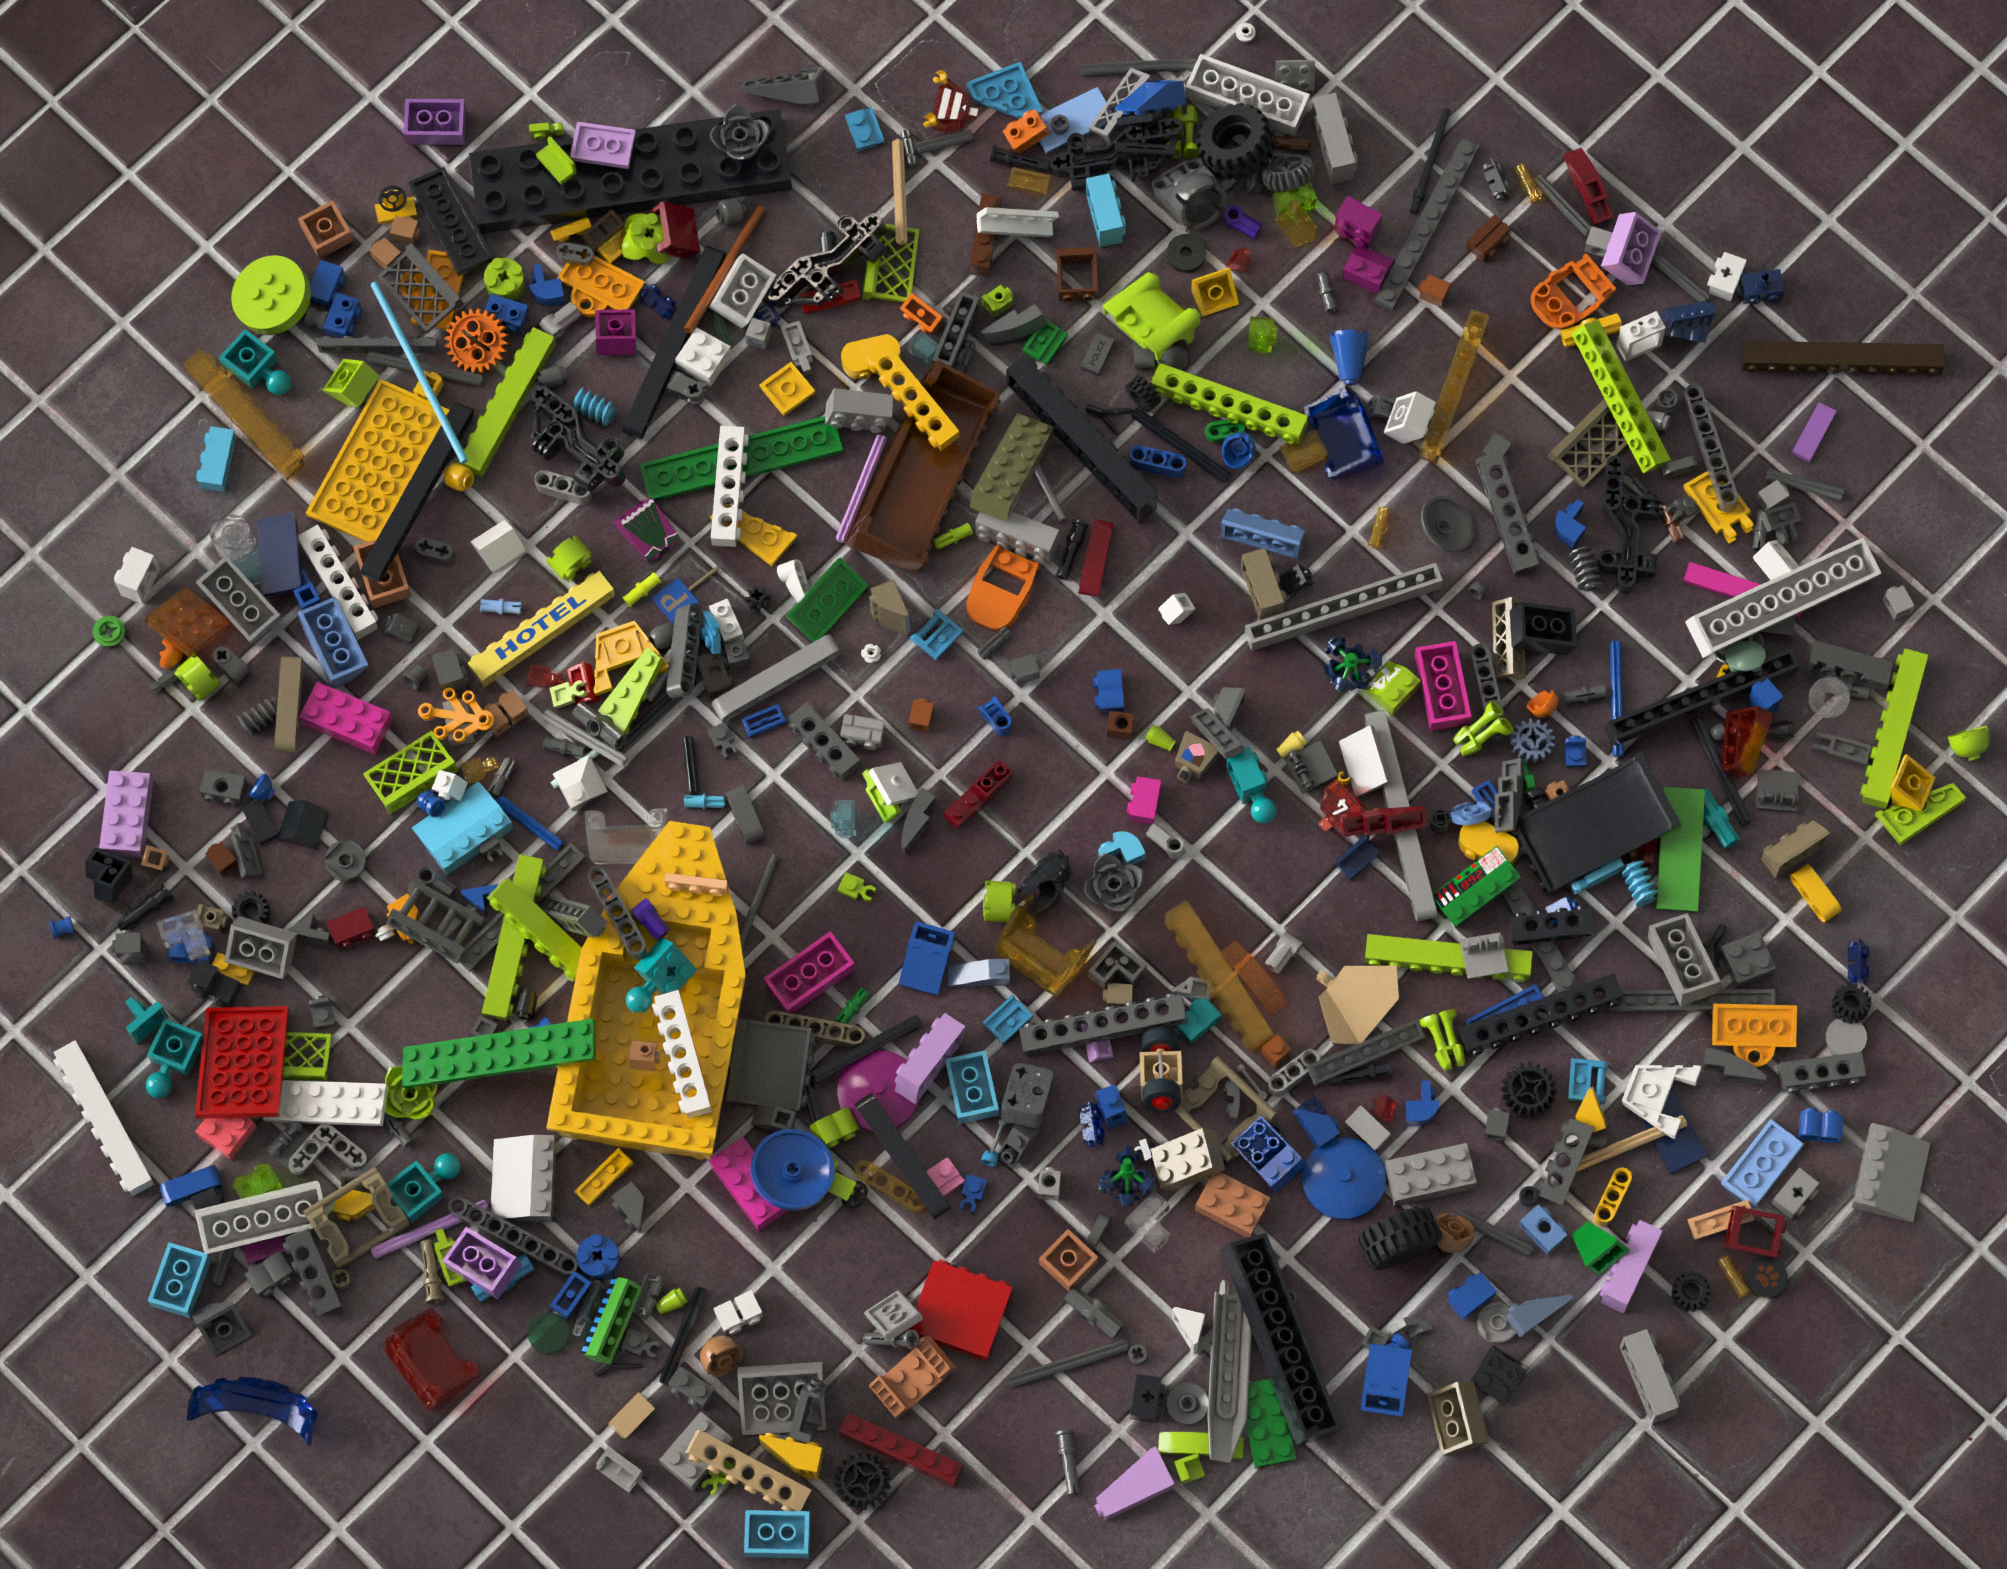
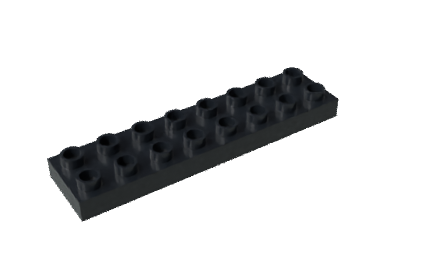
(666, 164)

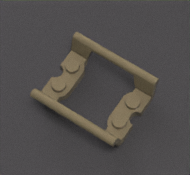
(1207, 1088)
(329, 1231)

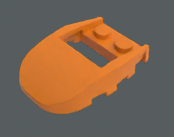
(1554, 306)
(992, 605)

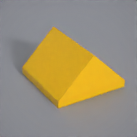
(1214, 292)
(1911, 785)

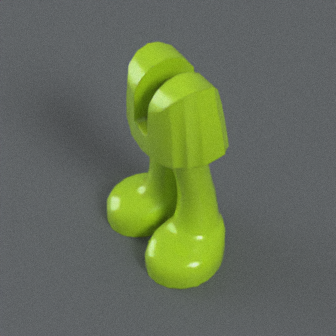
(1188, 122)
(1500, 725)
(1454, 1048)

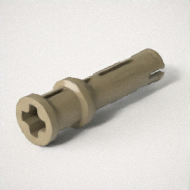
(431, 1281)

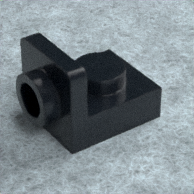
(1296, 579)

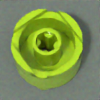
(508, 271)
(569, 558)
(197, 677)
(997, 901)

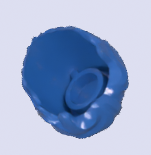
(1238, 450)

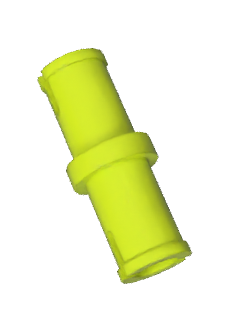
(641, 589)

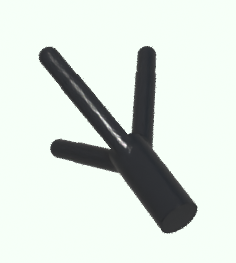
(1102, 412)
(1715, 941)
(605, 1367)

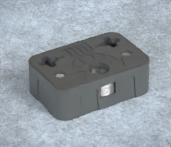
(1027, 1095)

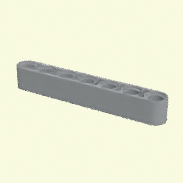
(776, 678)

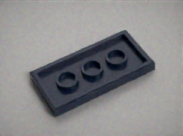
(279, 554)
(1686, 1147)

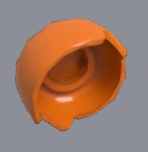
(171, 656)
(1543, 704)

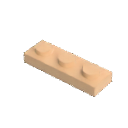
(696, 884)
(1716, 1220)

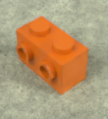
(1026, 131)
(920, 311)

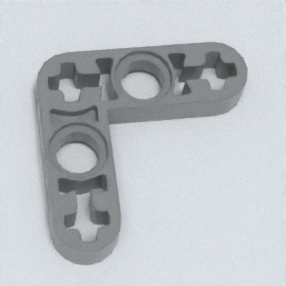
(323, 1143)

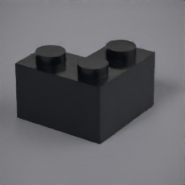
(109, 874)
(211, 984)

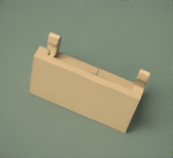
(631, 1415)

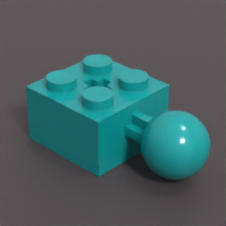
(258, 366)
(1251, 785)
(663, 970)
(180, 1060)
(428, 1193)

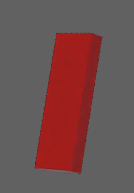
(850, 294)

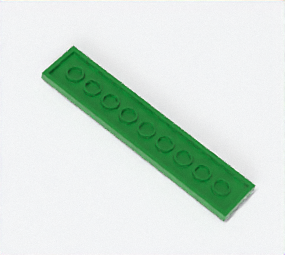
(765, 453)
(499, 1053)

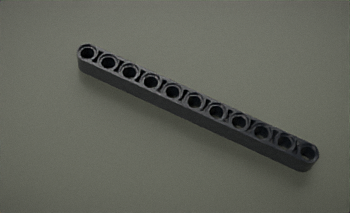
(671, 345)
(415, 495)

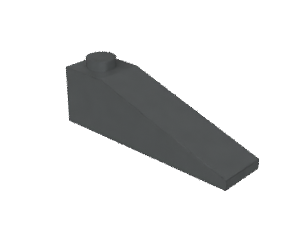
(799, 88)

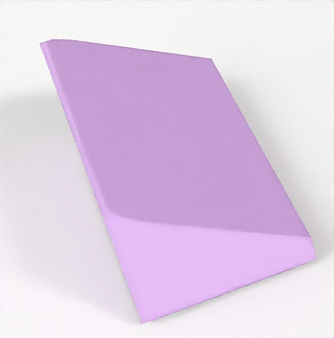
(1098, 1050)

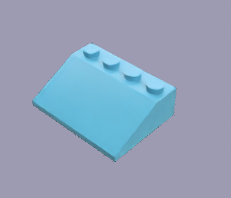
(462, 828)

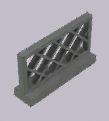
(435, 281)

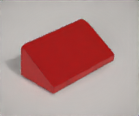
(583, 672)

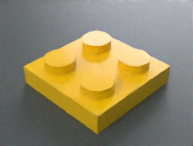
(787, 389)

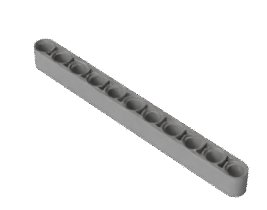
(1406, 841)

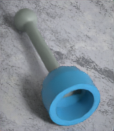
(990, 1156)

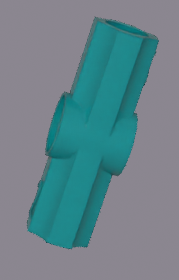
(1718, 821)

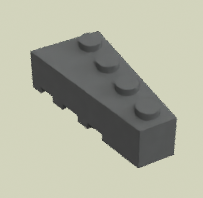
(1848, 665)

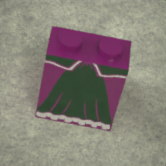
(647, 529)

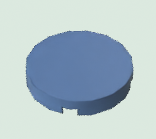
(1470, 814)

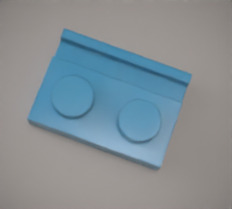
(864, 129)
(710, 633)
(1008, 1019)

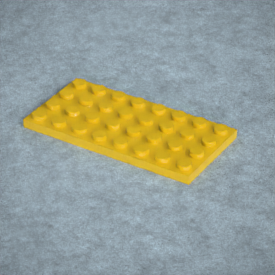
(376, 462)

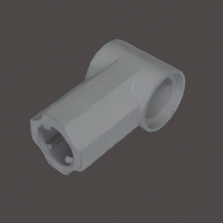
(556, 324)
(1165, 839)
(1286, 948)

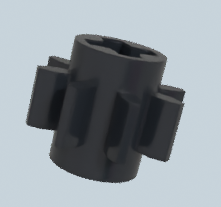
(752, 598)

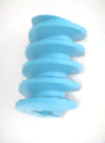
(593, 407)
(1638, 883)

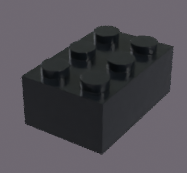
(1543, 628)

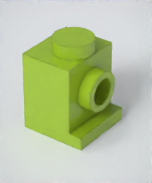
(998, 306)

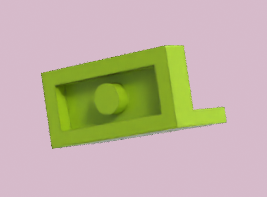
(557, 161)

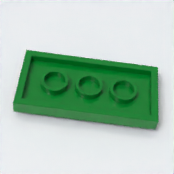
(827, 600)
(1267, 1427)

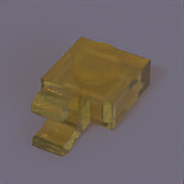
(475, 769)

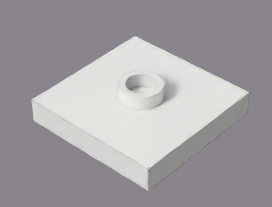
(894, 783)

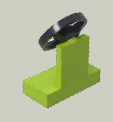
(845, 1189)

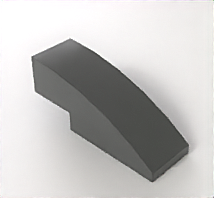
(1015, 325)
(917, 819)
(1732, 1067)

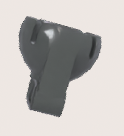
(1191, 193)

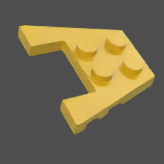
(619, 648)

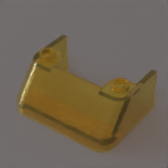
(1034, 955)

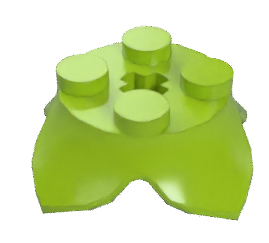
(637, 245)
(397, 1102)

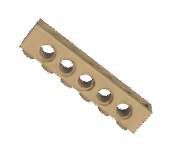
(797, 1493)

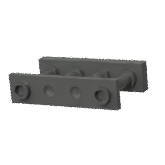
(426, 936)

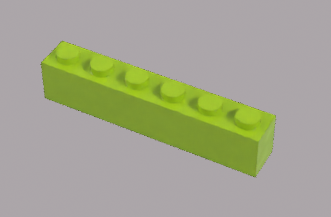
(537, 926)

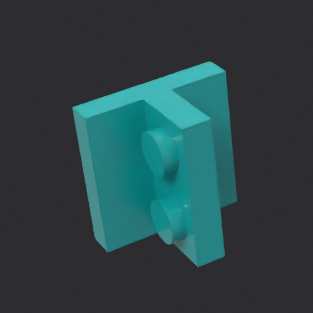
(146, 1020)

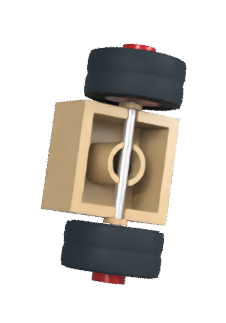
(1161, 1070)

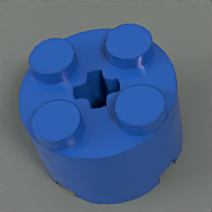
(598, 1246)

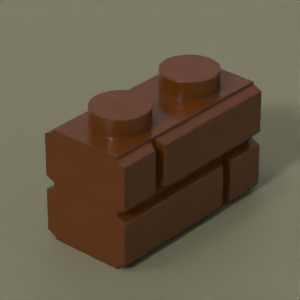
(1489, 238)

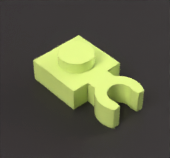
(565, 693)

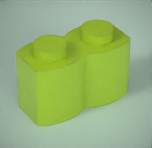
(835, 1127)

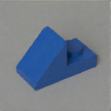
(477, 896)

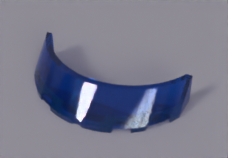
(258, 1397)

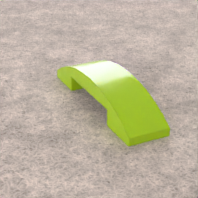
(1190, 1443)

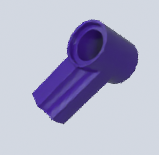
(1243, 223)
(647, 915)

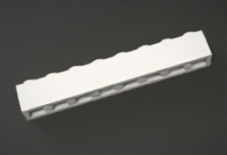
(103, 1117)

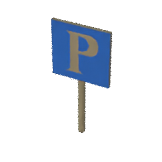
(677, 595)

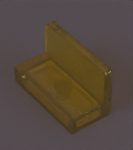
(1297, 225)

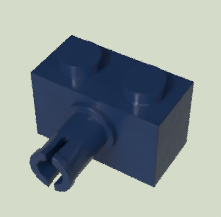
(1762, 286)

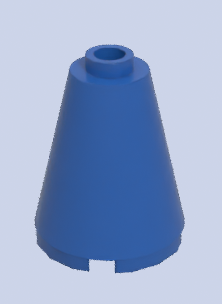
(1350, 354)

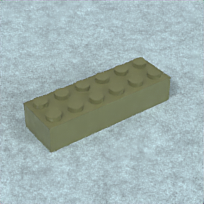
(1011, 467)

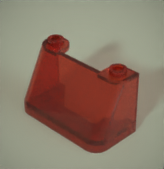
(427, 1359)

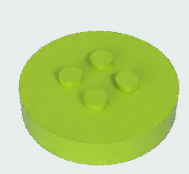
(271, 295)

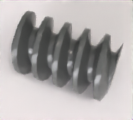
(1583, 569)
(259, 716)

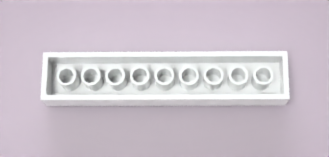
(1783, 597)

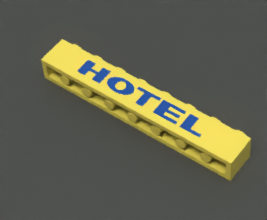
(541, 629)

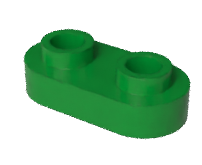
(1223, 429)

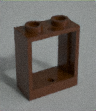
(1077, 255)

